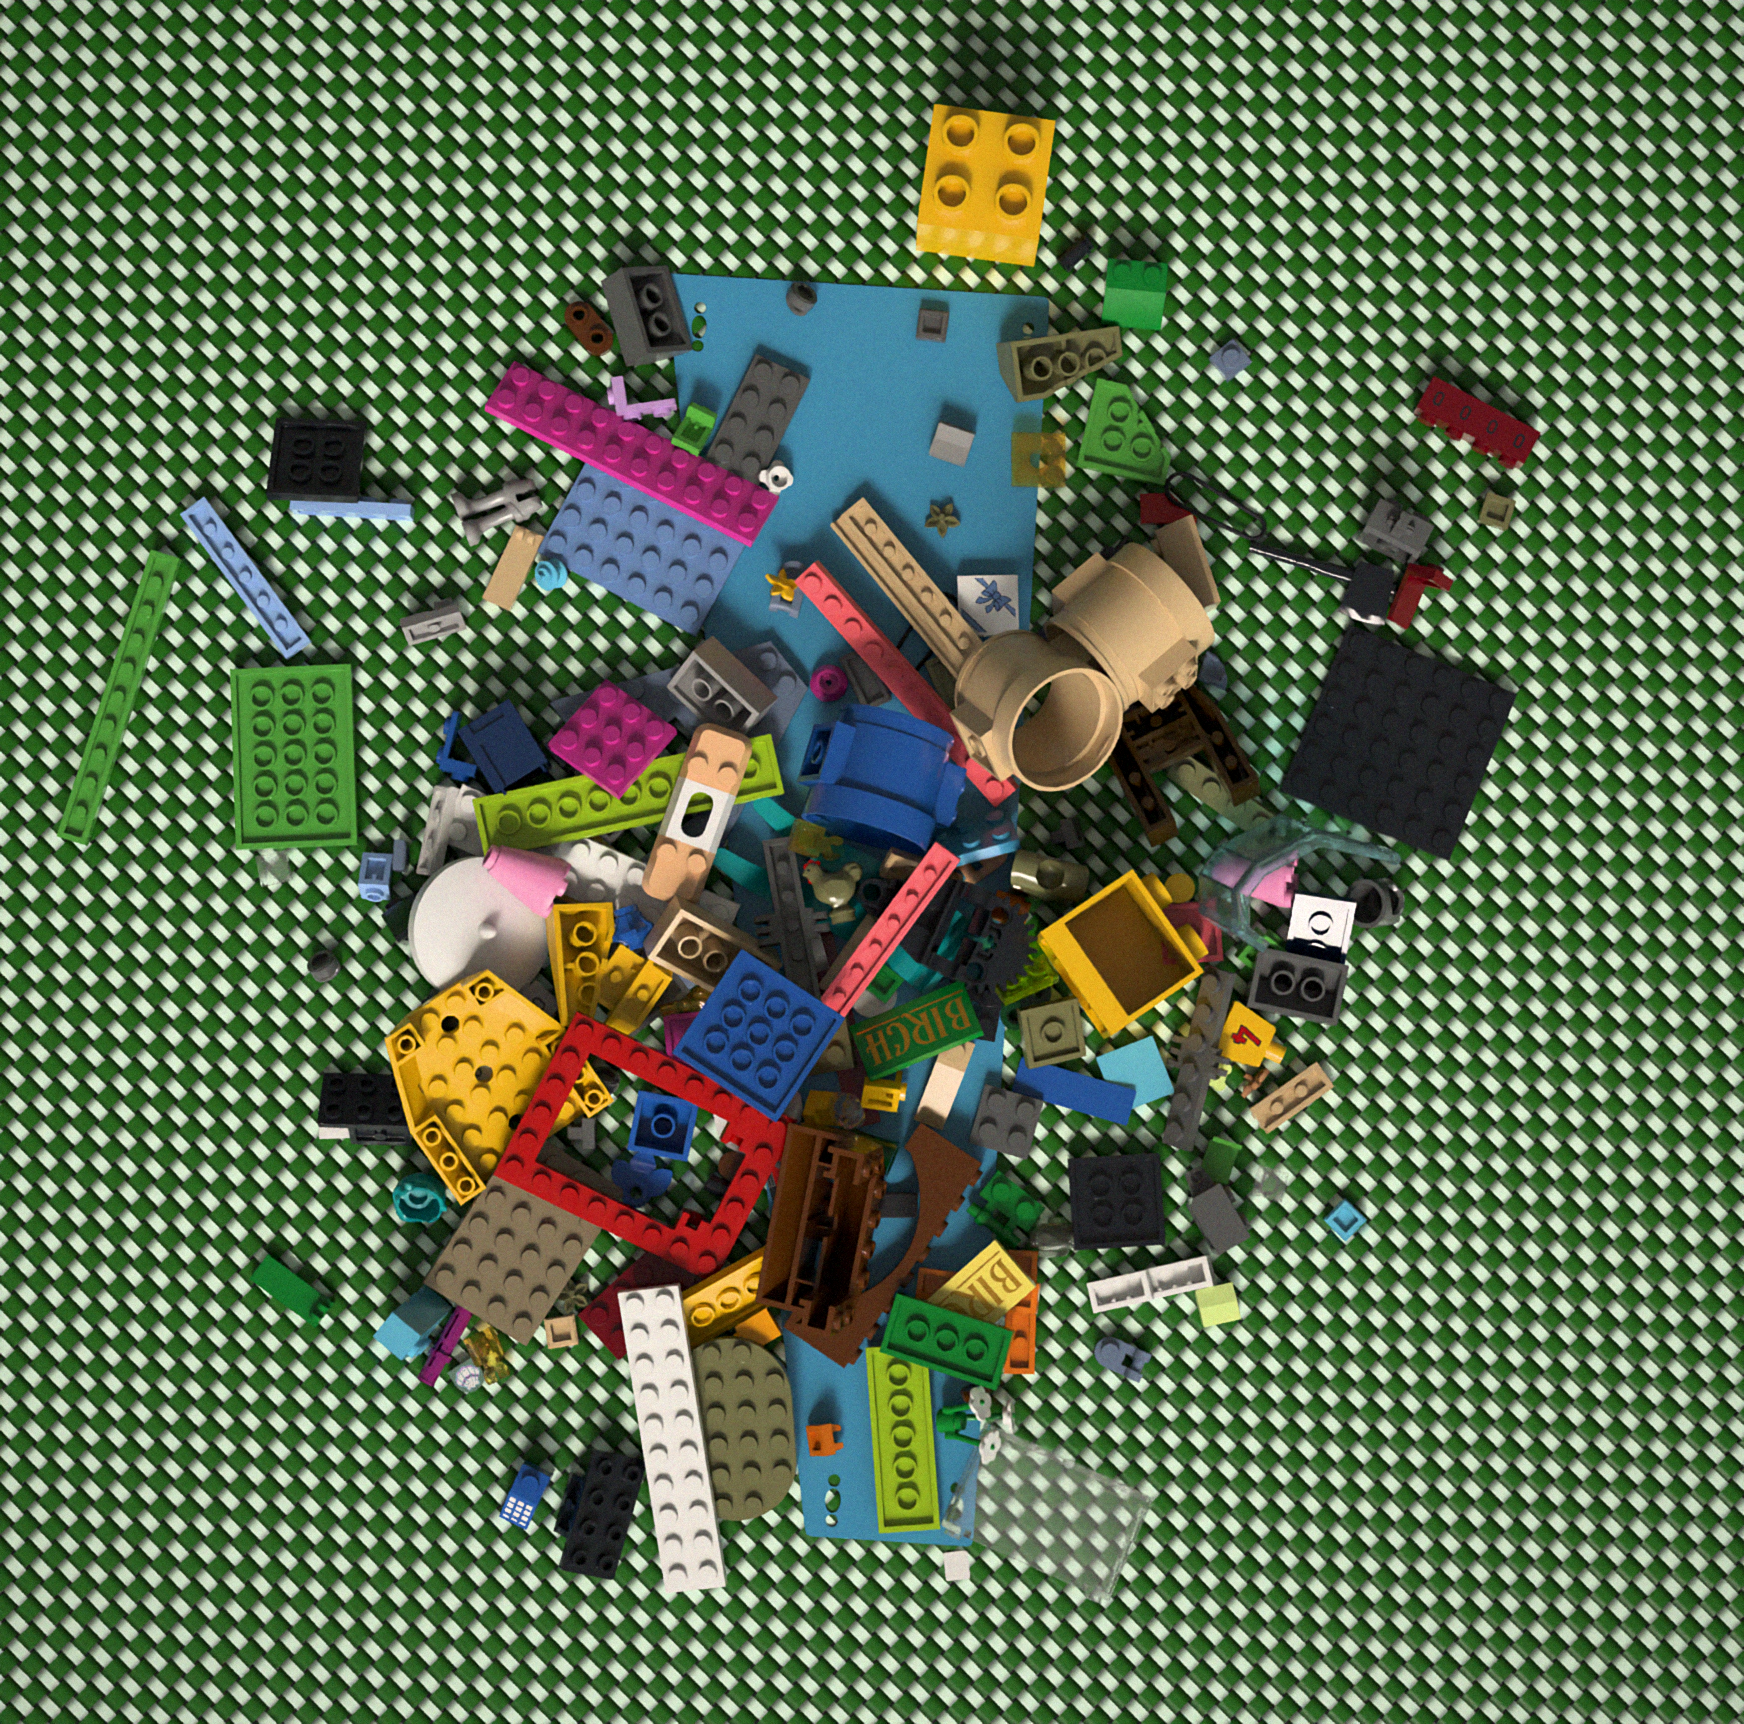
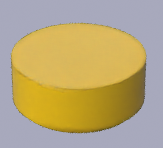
(1180, 887)

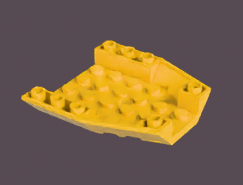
(451, 1112)

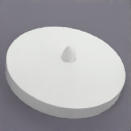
(473, 924)

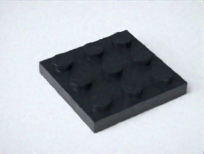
(316, 460)
(1116, 1201)

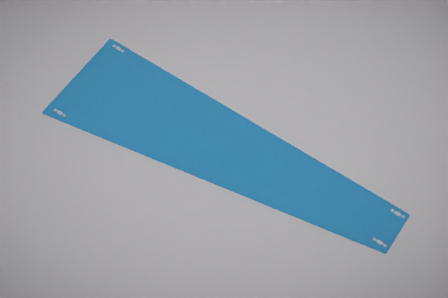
(853, 437)

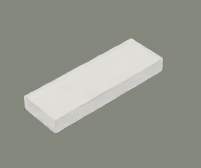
(436, 830)

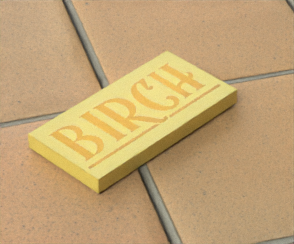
(986, 1285)

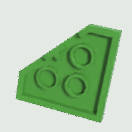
(1121, 438)

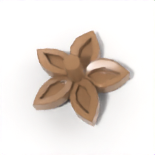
(1254, 1082)

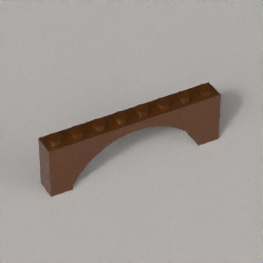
(942, 1177)

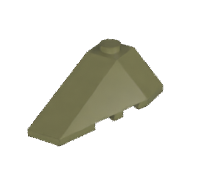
(1045, 364)

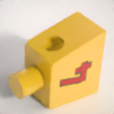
(1249, 1037)

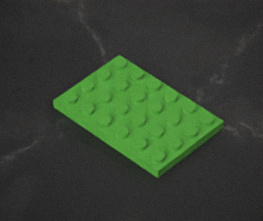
(294, 757)

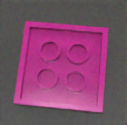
(612, 739)

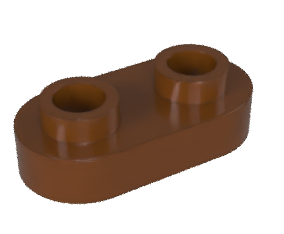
(588, 328)

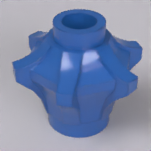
(631, 927)

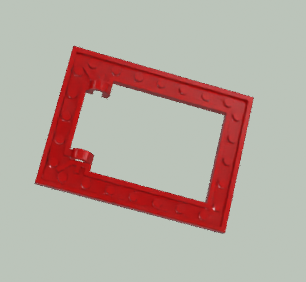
(694, 1249)

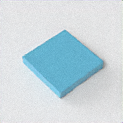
(1137, 1068)

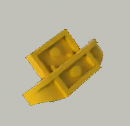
(631, 988)

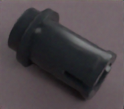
(1075, 253)
(716, 1185)

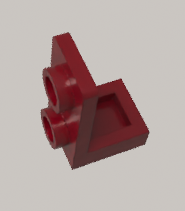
(1411, 591)

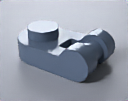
(793, 570)
(1111, 1352)

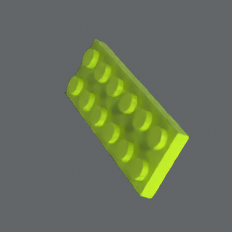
(902, 1444)

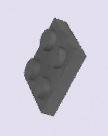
(1005, 1121)

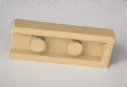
(513, 568)
(1291, 1098)

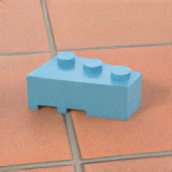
(409, 1326)

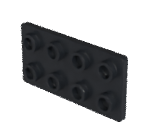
(366, 1106)
(598, 1513)

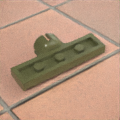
(1205, 785)

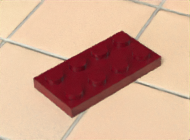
(604, 1312)

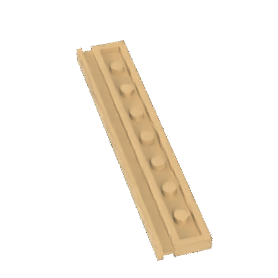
(907, 585)

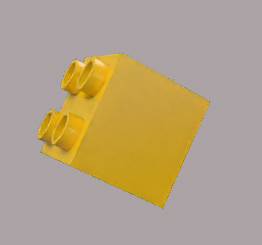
(984, 185)
(1114, 951)

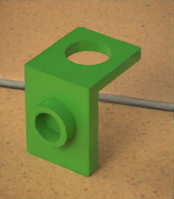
(1220, 1159)

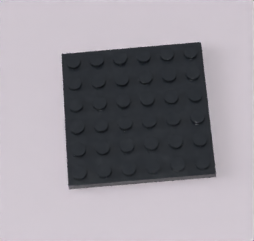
(1398, 743)

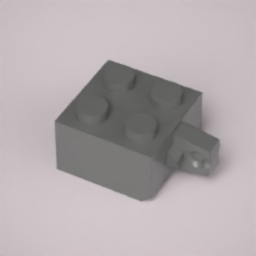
(1395, 531)
(1214, 1212)

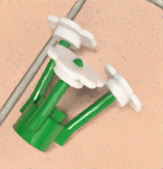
(951, 1421)

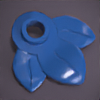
(640, 1173)

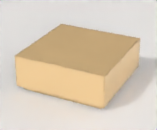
(561, 1331)

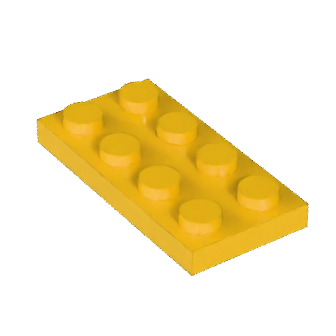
(723, 1299)

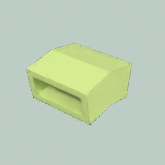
(1217, 1304)

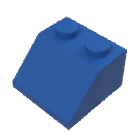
(662, 1125)

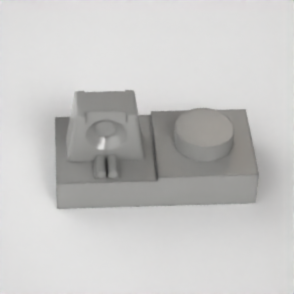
(424, 626)

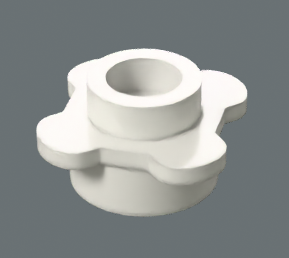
(784, 477)

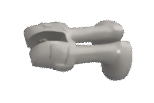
(508, 496)

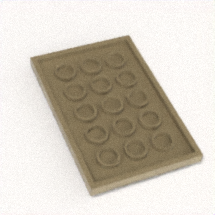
(516, 1250)

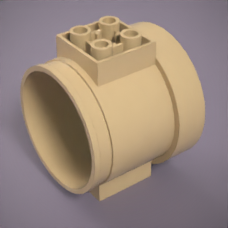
(1134, 623)
(1069, 732)

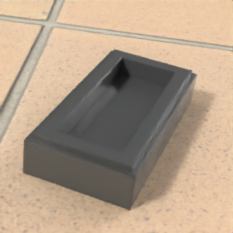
(864, 681)

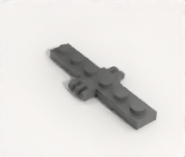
(791, 923)
(1198, 1058)

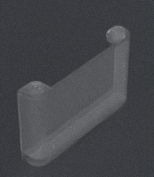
(1048, 1513)

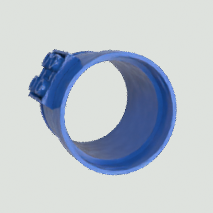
(881, 778)

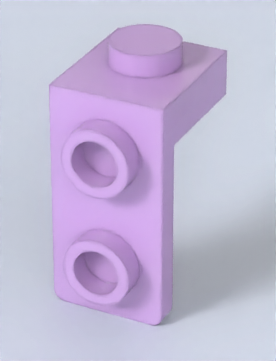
(618, 396)

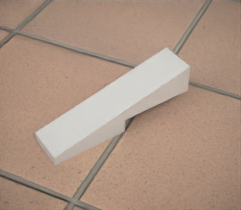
(1151, 1283)

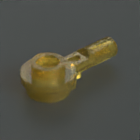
(693, 1002)

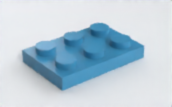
(979, 837)

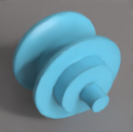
(551, 574)

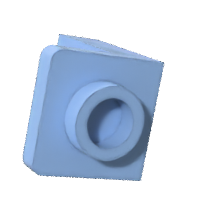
(375, 876)

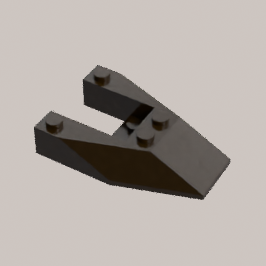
(1166, 737)

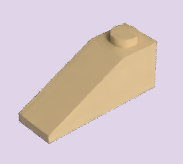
(943, 1085)

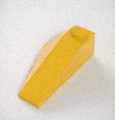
(578, 954)

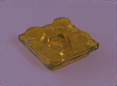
(1048, 445)

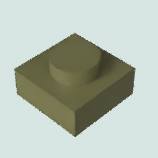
(1496, 511)

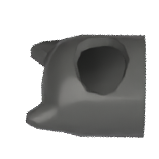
(1377, 902)

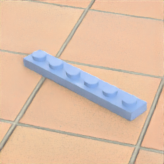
(245, 578)

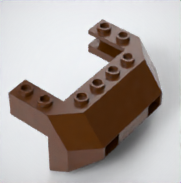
(815, 1210)

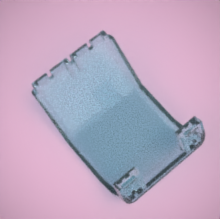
(1246, 859)

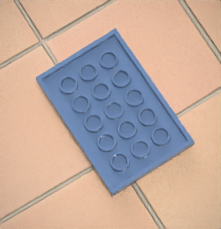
(641, 549)

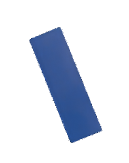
(1075, 1092)

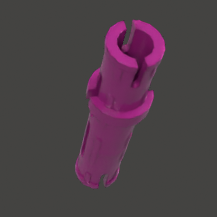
(444, 1346)

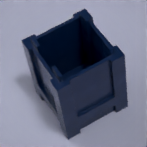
(505, 748)

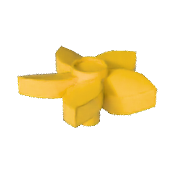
(782, 585)

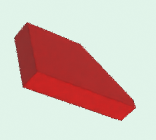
(1158, 510)

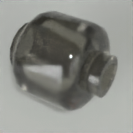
(1052, 1237)

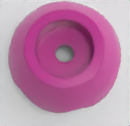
(835, 690)

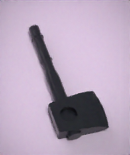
(1368, 586)

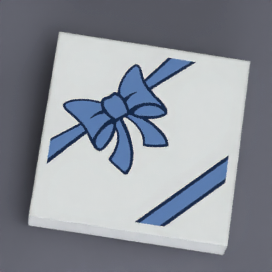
(989, 603)

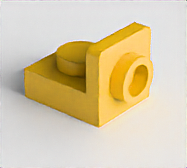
(883, 1093)

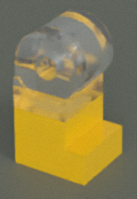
(834, 1109)

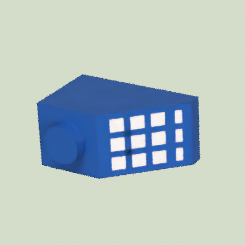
(526, 1494)

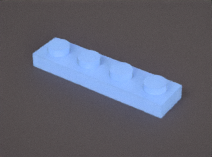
(365, 508)

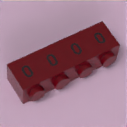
(1476, 423)

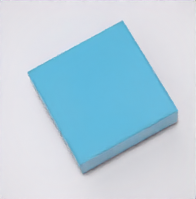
(1344, 1219)

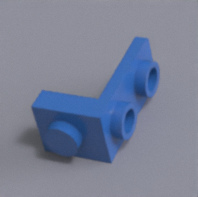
(460, 770)

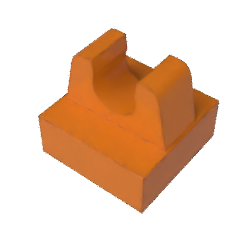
(821, 1439)

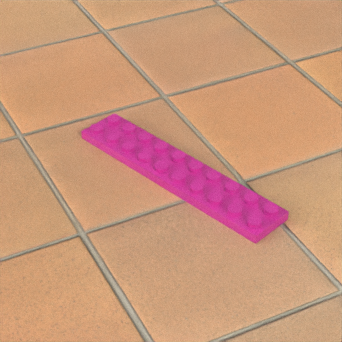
(631, 454)

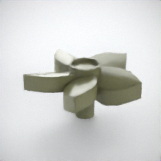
(942, 519)
(573, 1295)

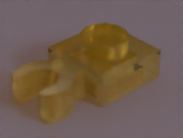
(810, 841)
(485, 1351)

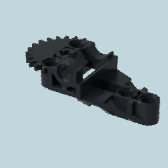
(1007, 939)

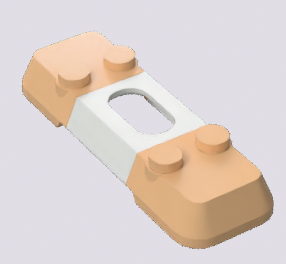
(711, 766)

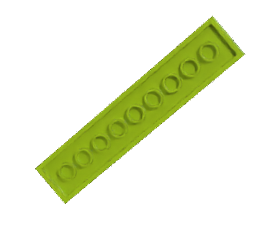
(582, 809)

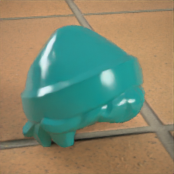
(419, 1198)

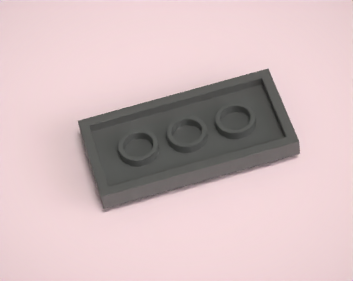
(757, 419)

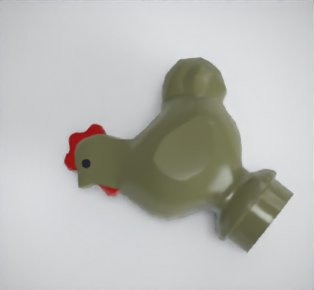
(835, 888)

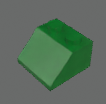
(1134, 294)

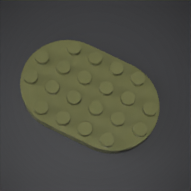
(746, 1425)

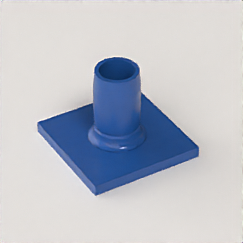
(758, 1035)

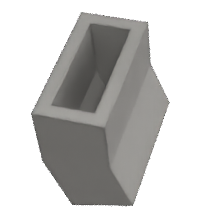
(952, 443)

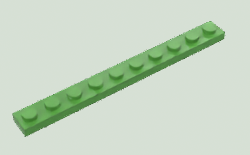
(119, 697)

